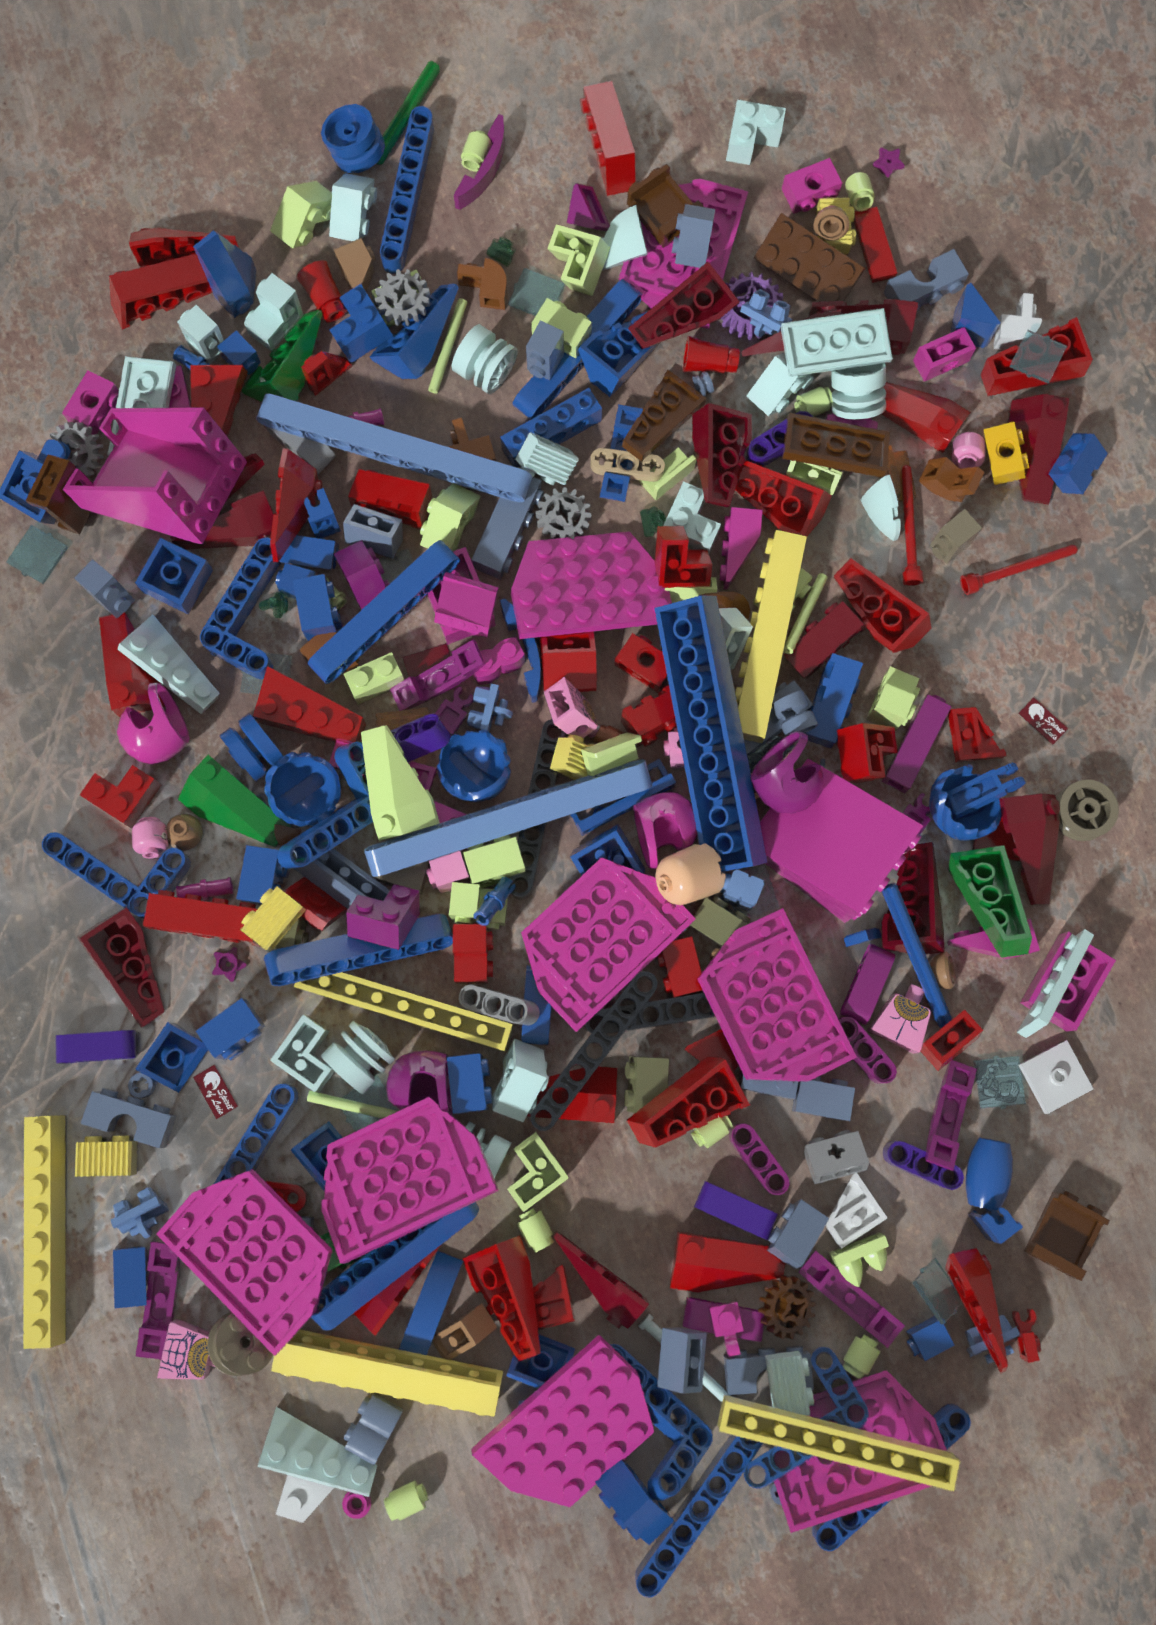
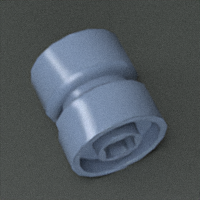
(803, 719)

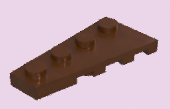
(662, 415)

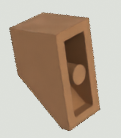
(356, 263)
(464, 1333)

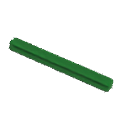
(412, 101)

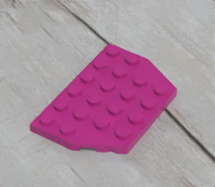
(658, 274)
(585, 586)
(599, 938)
(773, 1004)
(400, 1177)
(252, 1255)
(570, 1428)
(833, 1489)

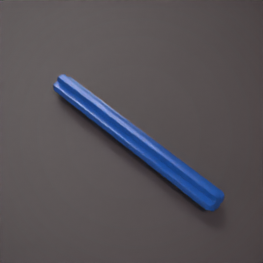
(916, 954)

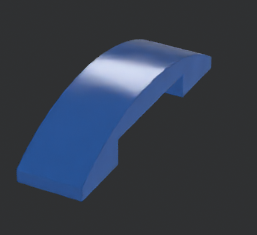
(615, 485)
(532, 677)
(431, 1303)

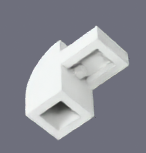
(1014, 327)

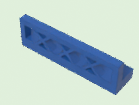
(626, 804)

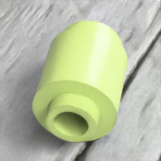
(475, 150)
(860, 191)
(814, 401)
(712, 1132)
(535, 1230)
(861, 1356)
(406, 1501)

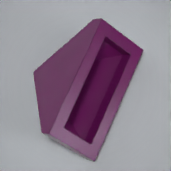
(586, 209)

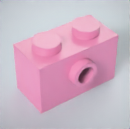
(447, 870)

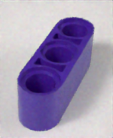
(767, 443)
(421, 736)
(95, 1046)
(909, 1161)
(736, 1210)

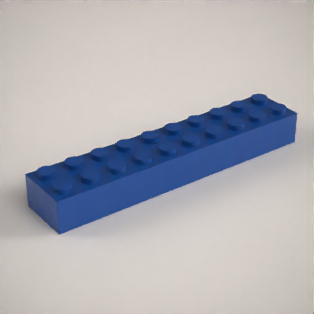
(710, 731)

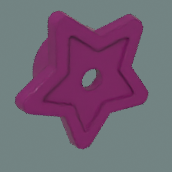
(885, 167)
(221, 960)

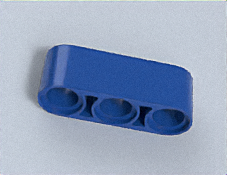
(539, 1031)

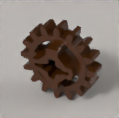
(787, 1307)

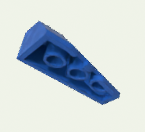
(228, 271)
(415, 343)
(612, 356)

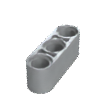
(312, 452)
(488, 1001)

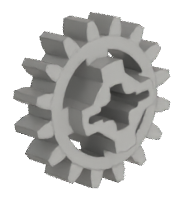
(399, 288)
(78, 436)
(554, 520)

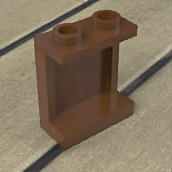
(658, 204)
(49, 494)
(1066, 1234)

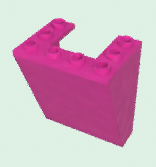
(164, 472)
(839, 846)

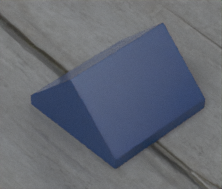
(975, 316)
(172, 1057)
(313, 1151)
(542, 1367)

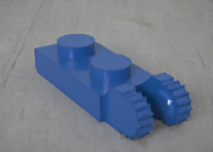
(983, 790)

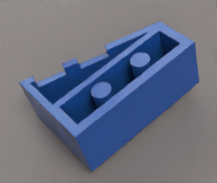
(833, 698)

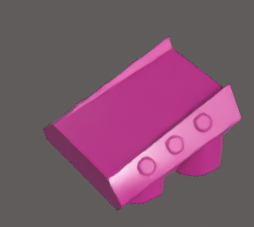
(465, 605)

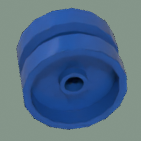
(353, 138)
(251, 748)

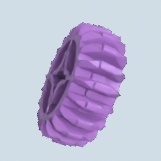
(749, 286)

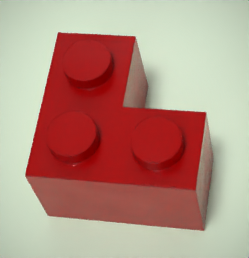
(678, 563)
(863, 751)
(127, 799)
(471, 953)

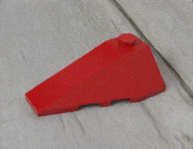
(506, 1283)

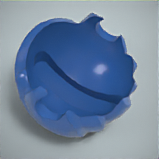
(474, 766)
(302, 789)
(971, 826)

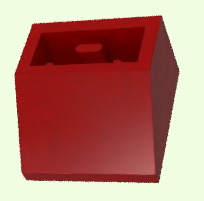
(569, 657)

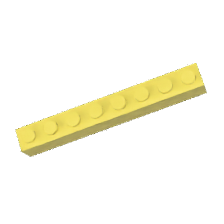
(769, 633)
(411, 1008)
(44, 1232)
(390, 1372)
(838, 1442)

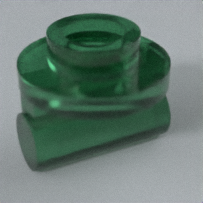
(501, 250)
(651, 519)
(278, 604)

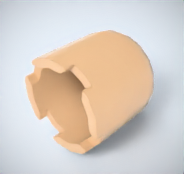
(690, 875)

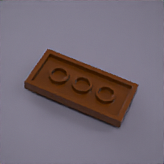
(808, 261)
(836, 445)

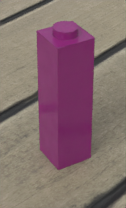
(916, 743)

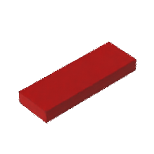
(874, 245)

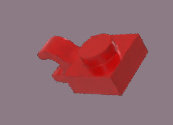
(1027, 1342)

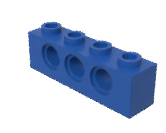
(555, 424)

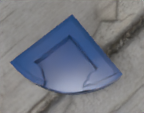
(862, 936)

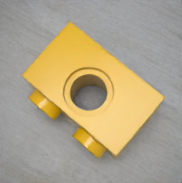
(1005, 468)

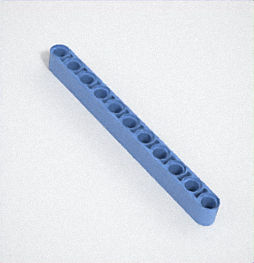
(394, 448)
(507, 818)

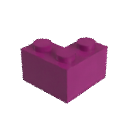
(362, 572)
(384, 921)

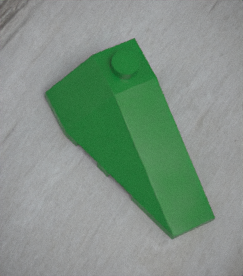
(284, 372)
(224, 800)

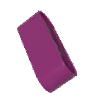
(867, 984)
(876, 1054)
(770, 1166)
(698, 1318)

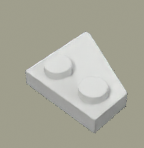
(854, 1213)
(301, 1498)

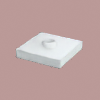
(1055, 1077)

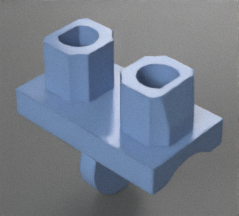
(764, 317)
(488, 697)
(141, 1217)
(977, 1345)

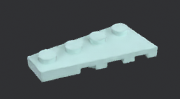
(166, 661)
(1056, 985)
(312, 1456)

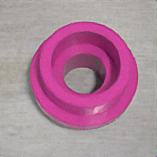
(356, 1512)

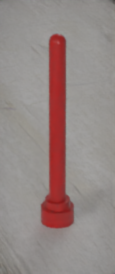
(912, 575)
(973, 582)

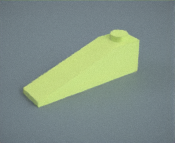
(395, 793)

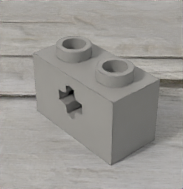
(825, 1166)

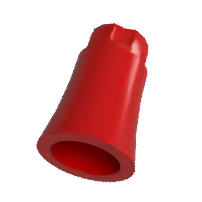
(322, 290)
(709, 357)

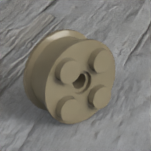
(1100, 806)
(227, 1352)

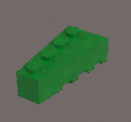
(993, 896)

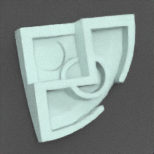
(624, 239)
(882, 506)

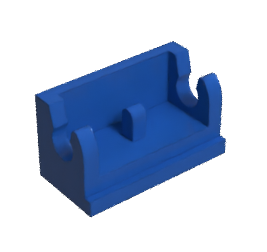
(322, 517)
(311, 552)
(996, 1227)
(129, 1277)

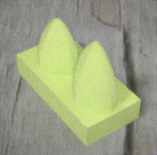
(849, 1258)

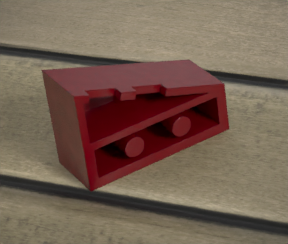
(825, 638)

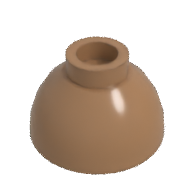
(831, 223)
(184, 831)
(943, 970)

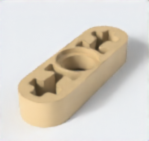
(619, 455)

